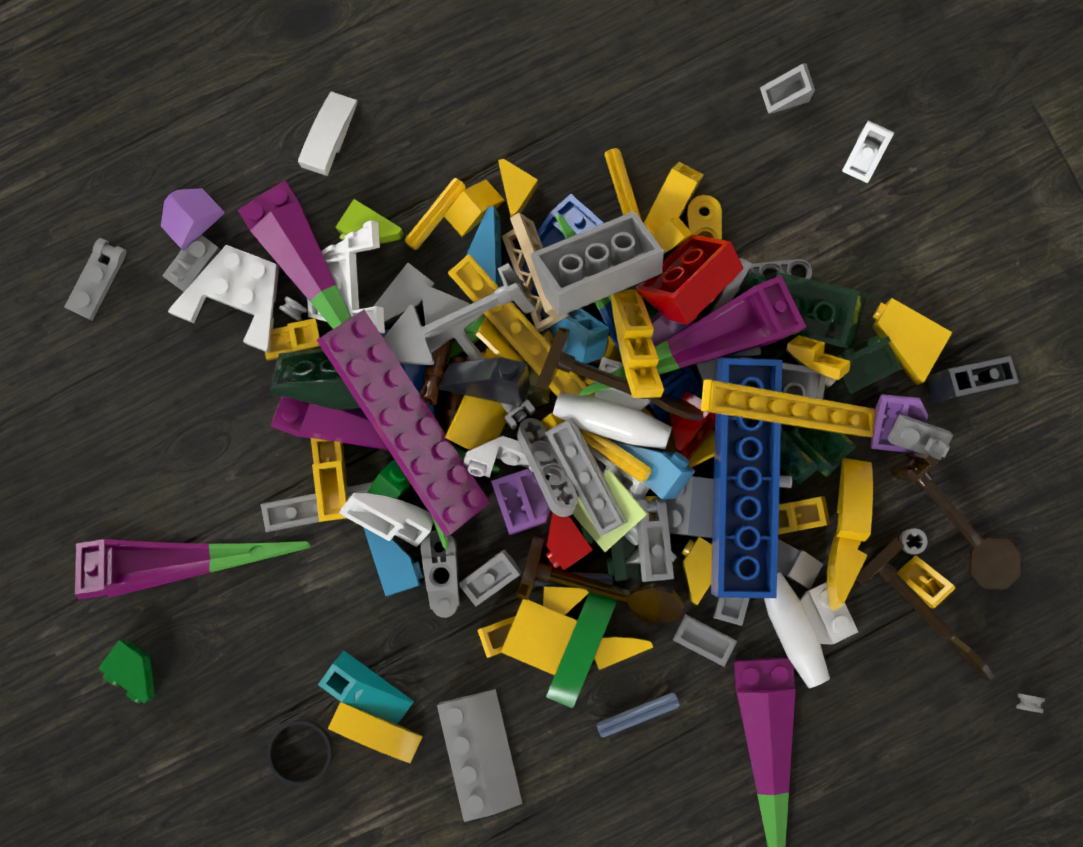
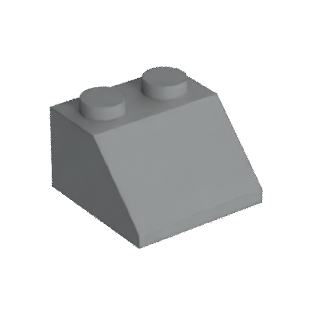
(692, 509)

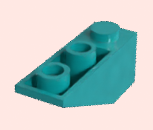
(363, 689)

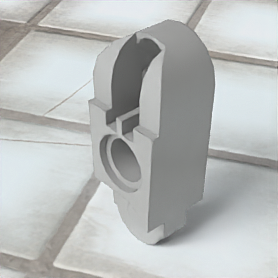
(442, 597)

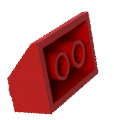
(691, 278)

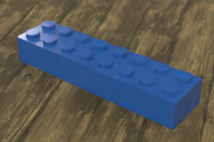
(746, 490)

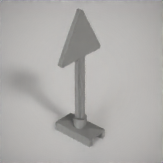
(438, 305)
(409, 339)

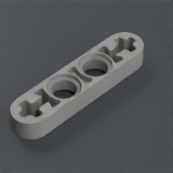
(549, 466)

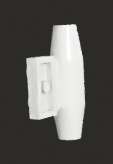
(614, 414)
(806, 625)

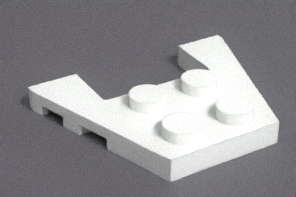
(343, 267)
(239, 282)

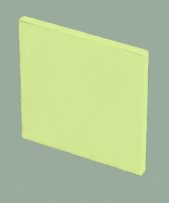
(630, 507)

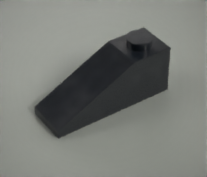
(489, 379)
(971, 379)

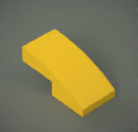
(293, 338)
(812, 355)

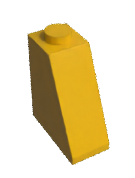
(673, 196)
(913, 338)

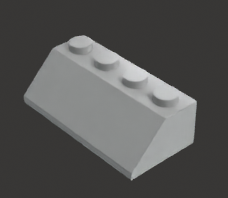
(597, 263)
(479, 755)

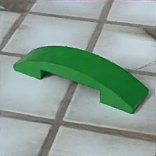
(581, 649)

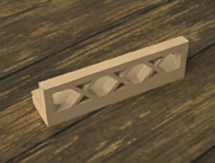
(530, 242)

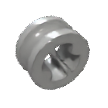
(293, 309)
(913, 532)
(1030, 703)

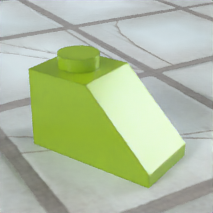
(358, 214)

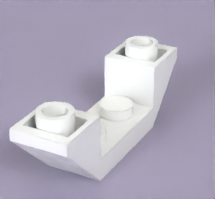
(481, 459)

